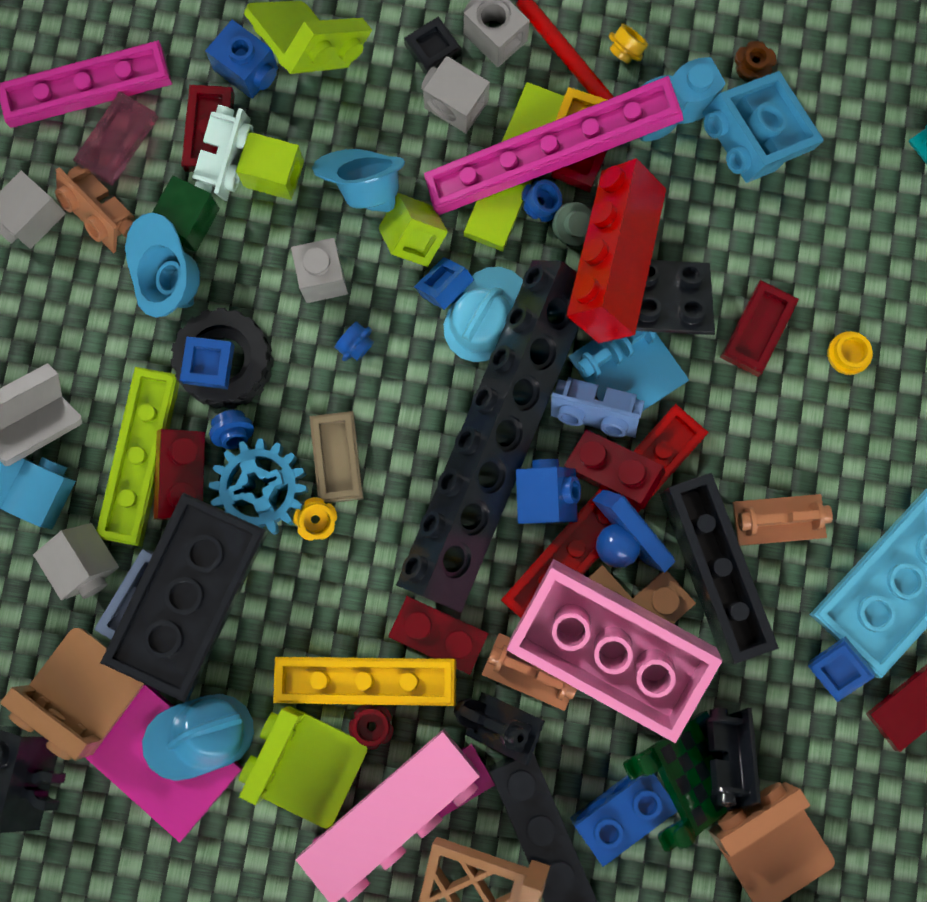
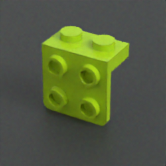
(305, 41)
(303, 766)

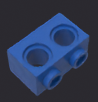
(623, 816)

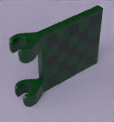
(687, 778)

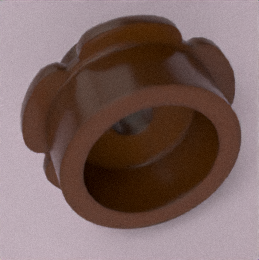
(747, 69)

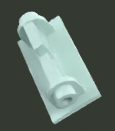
(230, 137)

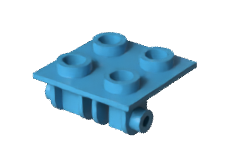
(631, 365)

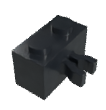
(25, 779)

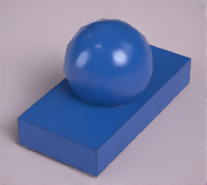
(628, 536)

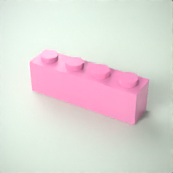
(388, 817)

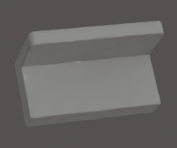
(33, 414)

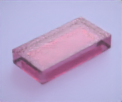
(116, 138)

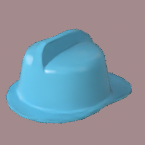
(481, 313)

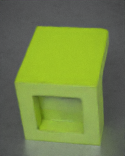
(270, 165)
(413, 230)

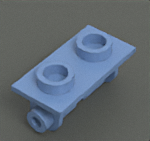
(615, 415)

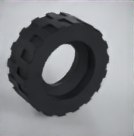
(256, 350)

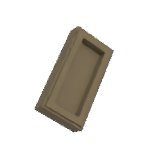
(336, 457)

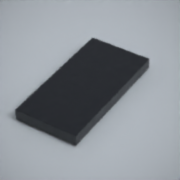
(184, 597)

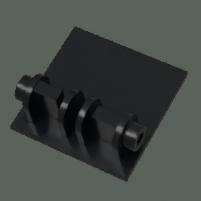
(678, 299)

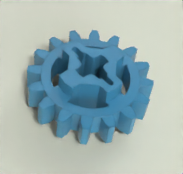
(251, 469)

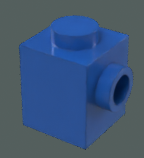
(242, 59)
(547, 493)

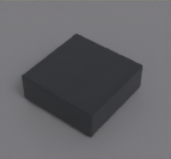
(432, 44)

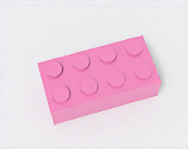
(615, 651)

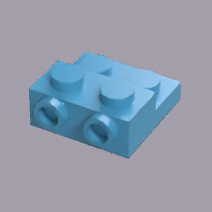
(760, 126)

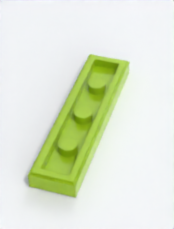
(496, 214)
(132, 472)

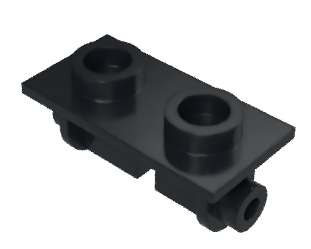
(500, 726)
(736, 775)

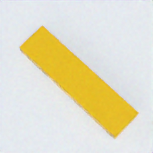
(365, 681)

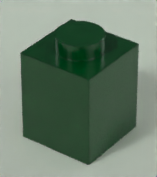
(189, 211)

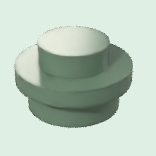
(571, 223)

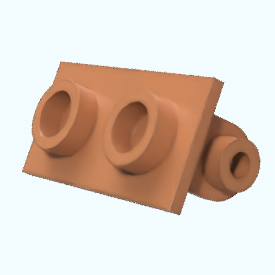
(81, 193)
(781, 519)
(525, 677)

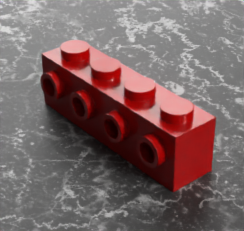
(617, 252)

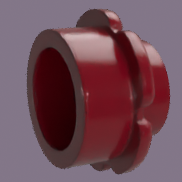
(382, 732)

